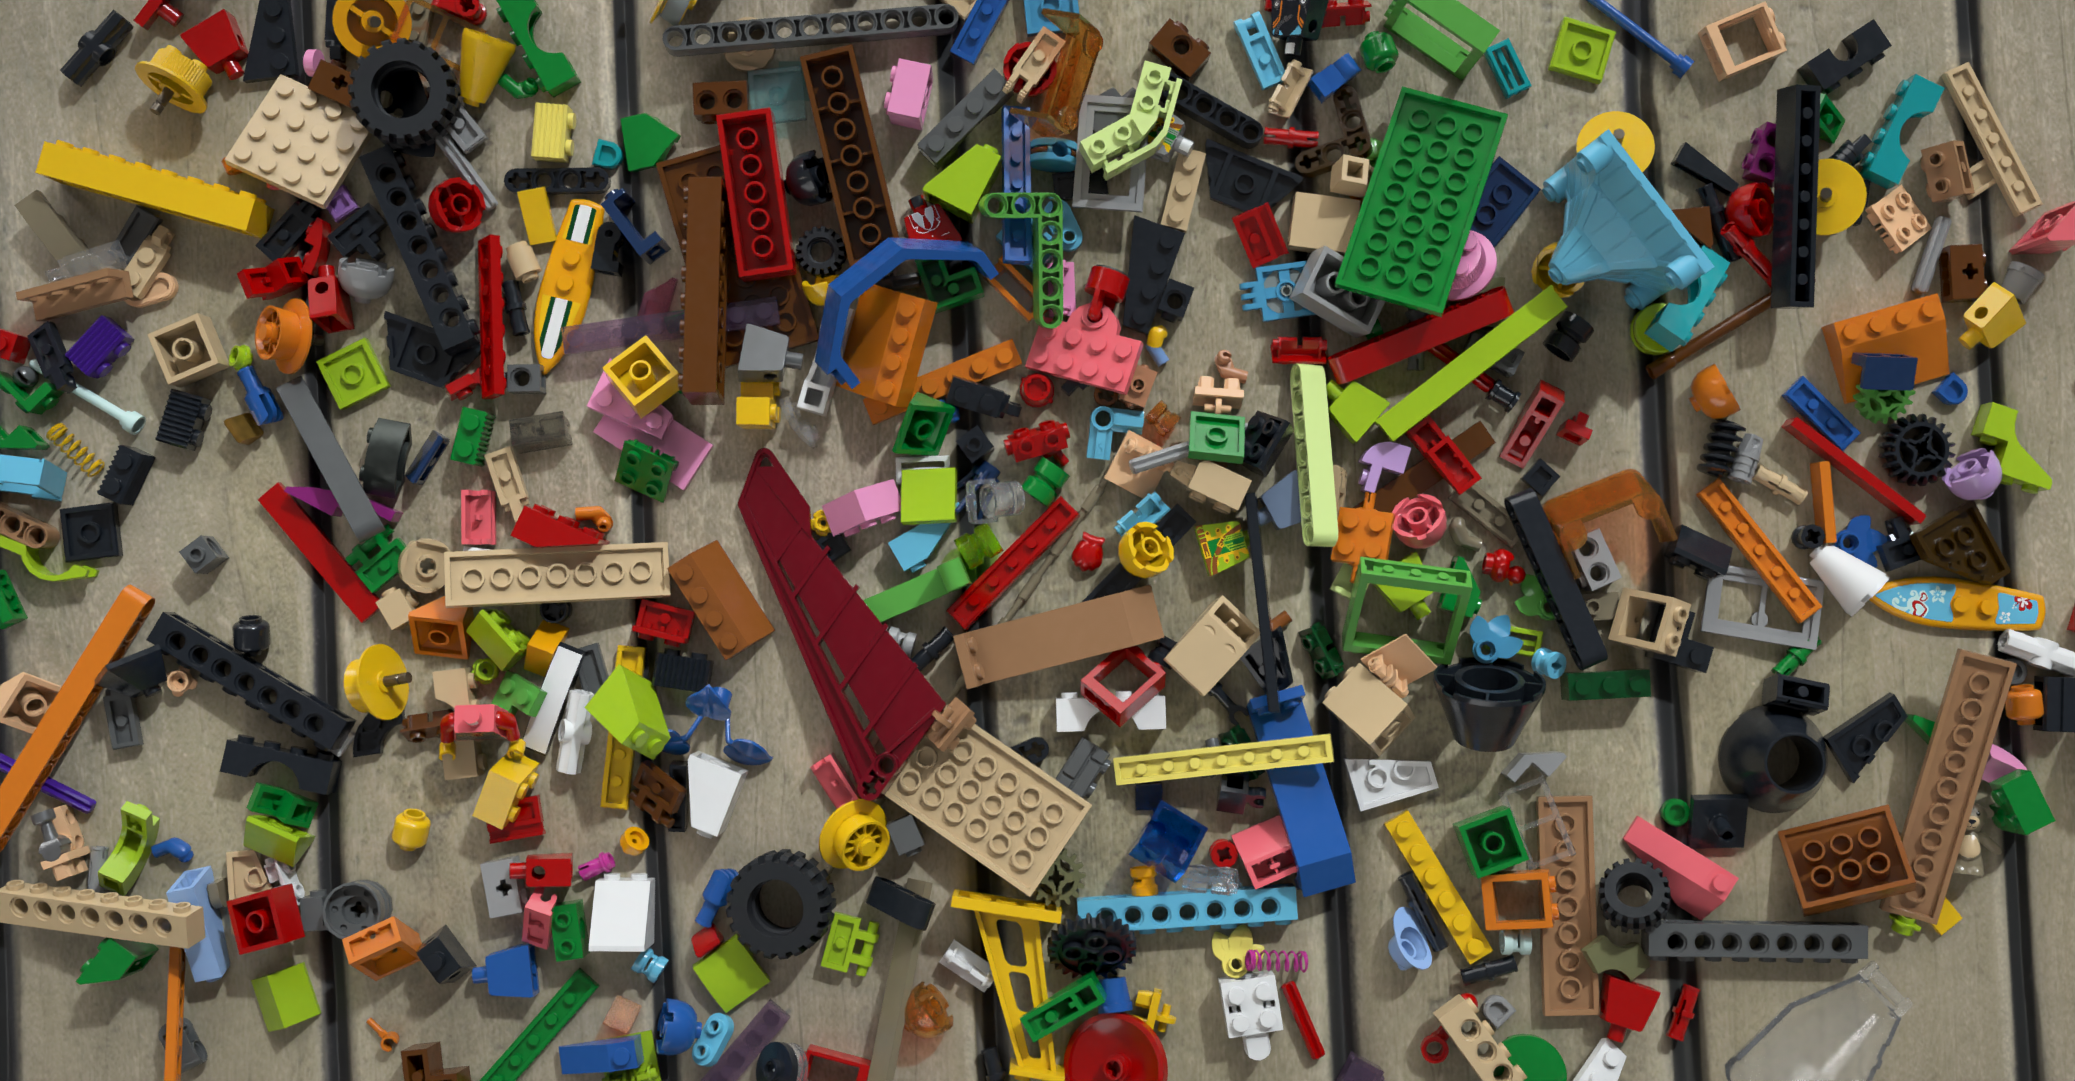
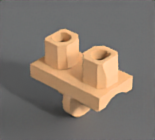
(1218, 399)

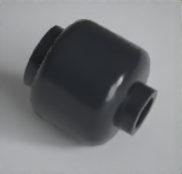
(251, 635)

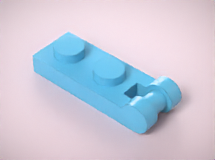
(1260, 50)

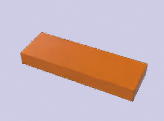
(1823, 499)

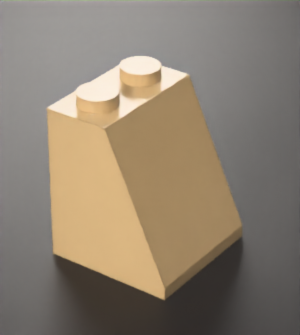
(1368, 708)

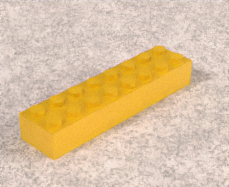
(155, 188)

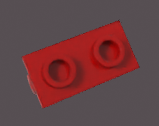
(1352, 10)
(1286, 351)

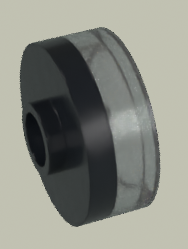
(782, 1063)

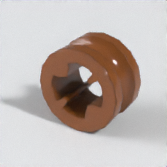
(1103, 402)

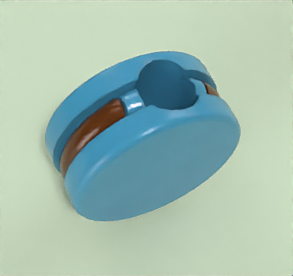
(1053, 154)

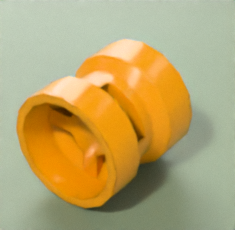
(1143, 880)

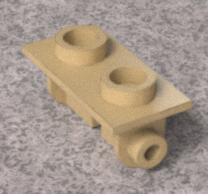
(1288, 94)

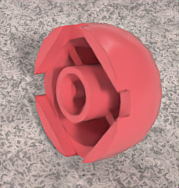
(1419, 521)

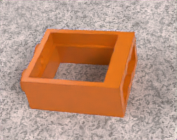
(1490, 899)
(375, 955)

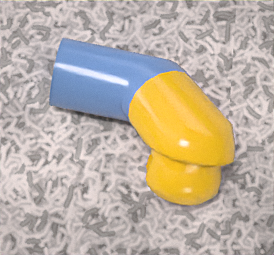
(1154, 344)

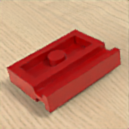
(1260, 235)
(527, 824)

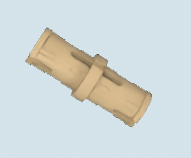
(1780, 484)

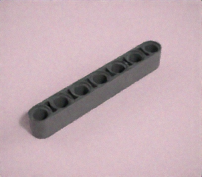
(330, 459)

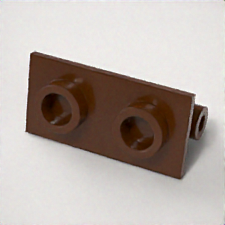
(418, 728)

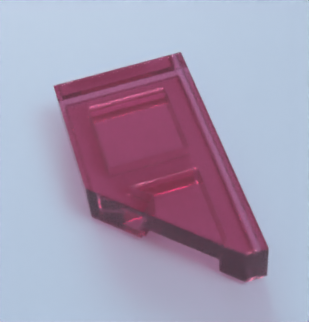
(659, 298)

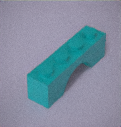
(1886, 160)
(1674, 322)

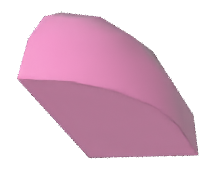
(2000, 764)

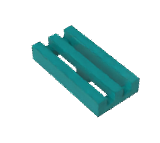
(1506, 68)

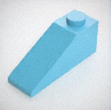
(918, 544)

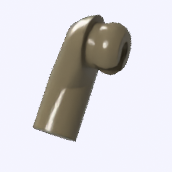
(1461, 537)

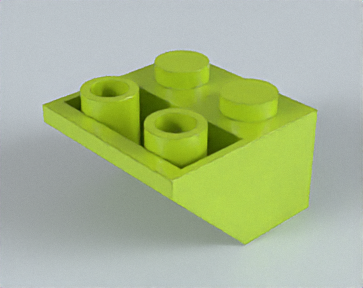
(498, 638)

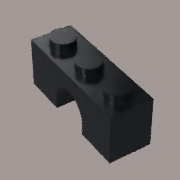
(1862, 46)

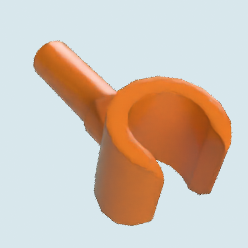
(383, 1034)

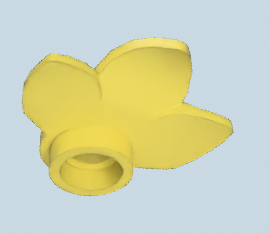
(1234, 947)

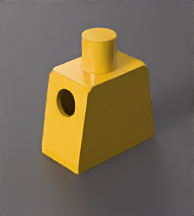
(1992, 318)

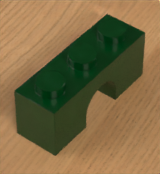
(1605, 684)

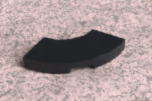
(372, 734)

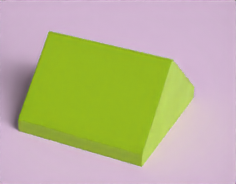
(276, 839)
(286, 997)

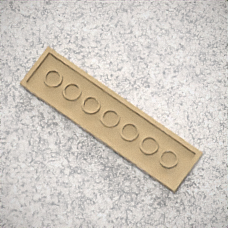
(556, 574)

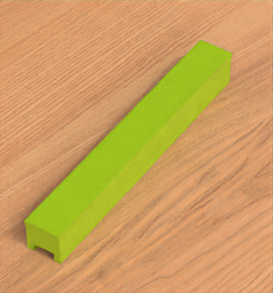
(1471, 364)

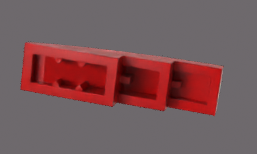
(1443, 455)

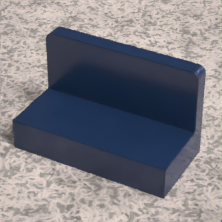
(1886, 371)

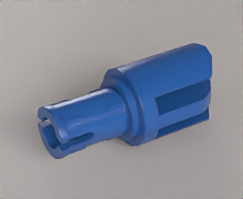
(259, 398)
(715, 895)

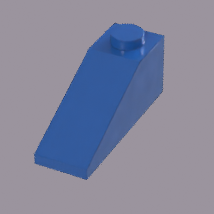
(602, 1055)

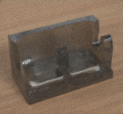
(540, 432)

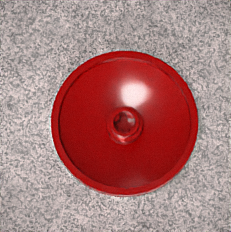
(1115, 1050)

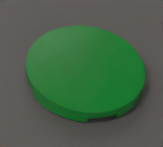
(1535, 1057)

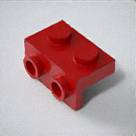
(665, 622)

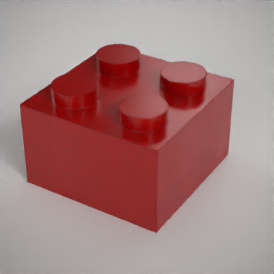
(265, 919)

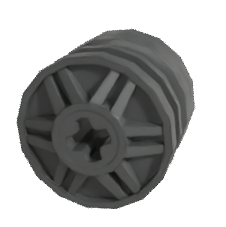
(341, 910)

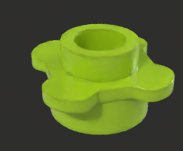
(1904, 925)

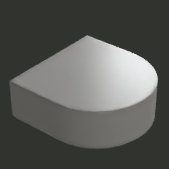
(1497, 1010)

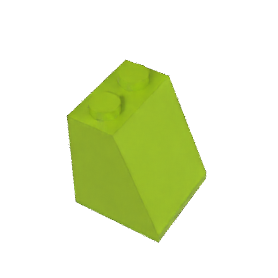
(965, 182)
(631, 712)

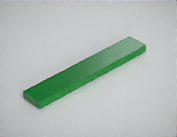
(543, 1028)

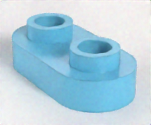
(1069, 225)
(712, 1040)

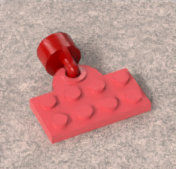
(1089, 343)

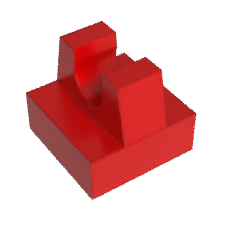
(1575, 429)

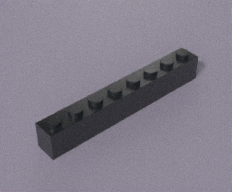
(1795, 197)

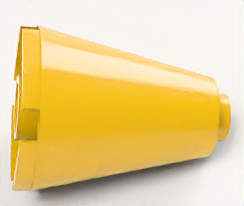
(481, 65)

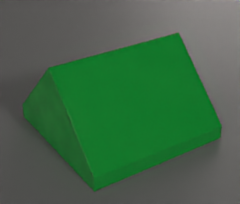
(923, 426)

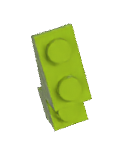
(1997, 428)

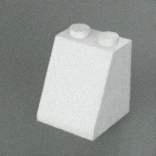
(713, 792)
(623, 913)

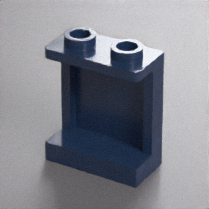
(649, 248)

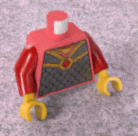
(479, 723)

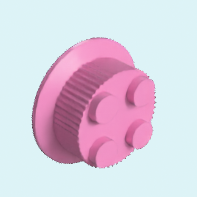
(1475, 268)

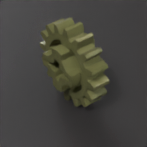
(1069, 876)

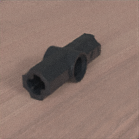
(97, 48)

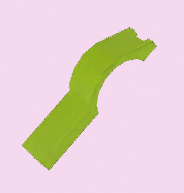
(33, 563)

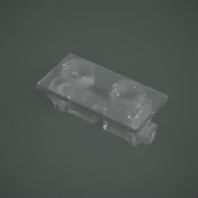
(1223, 880)

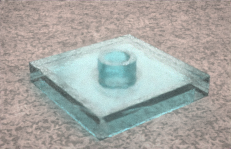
(780, 90)

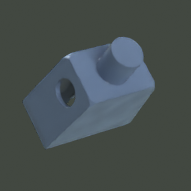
(1281, 503)

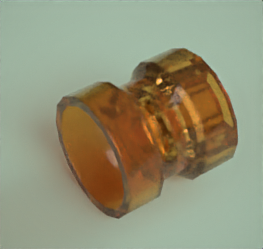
(1166, 423)

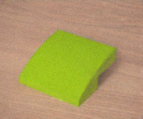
(731, 973)

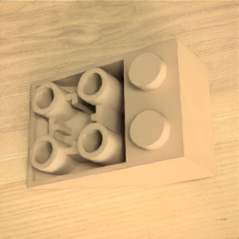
(1212, 645)

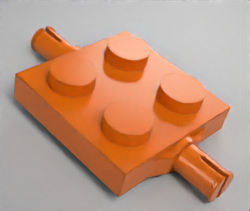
(1362, 534)

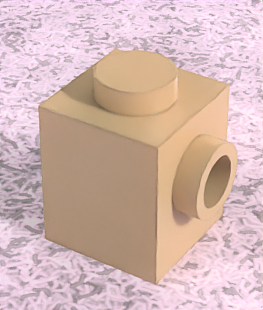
(396, 606)

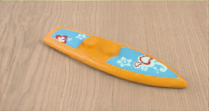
(1961, 604)

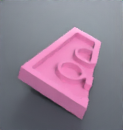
(610, 403)

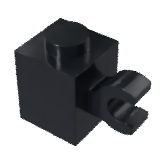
(1235, 792)

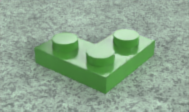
(519, 694)

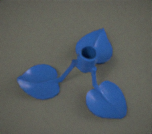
(715, 704)

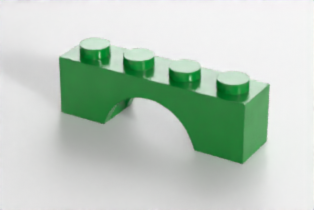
(554, 69)

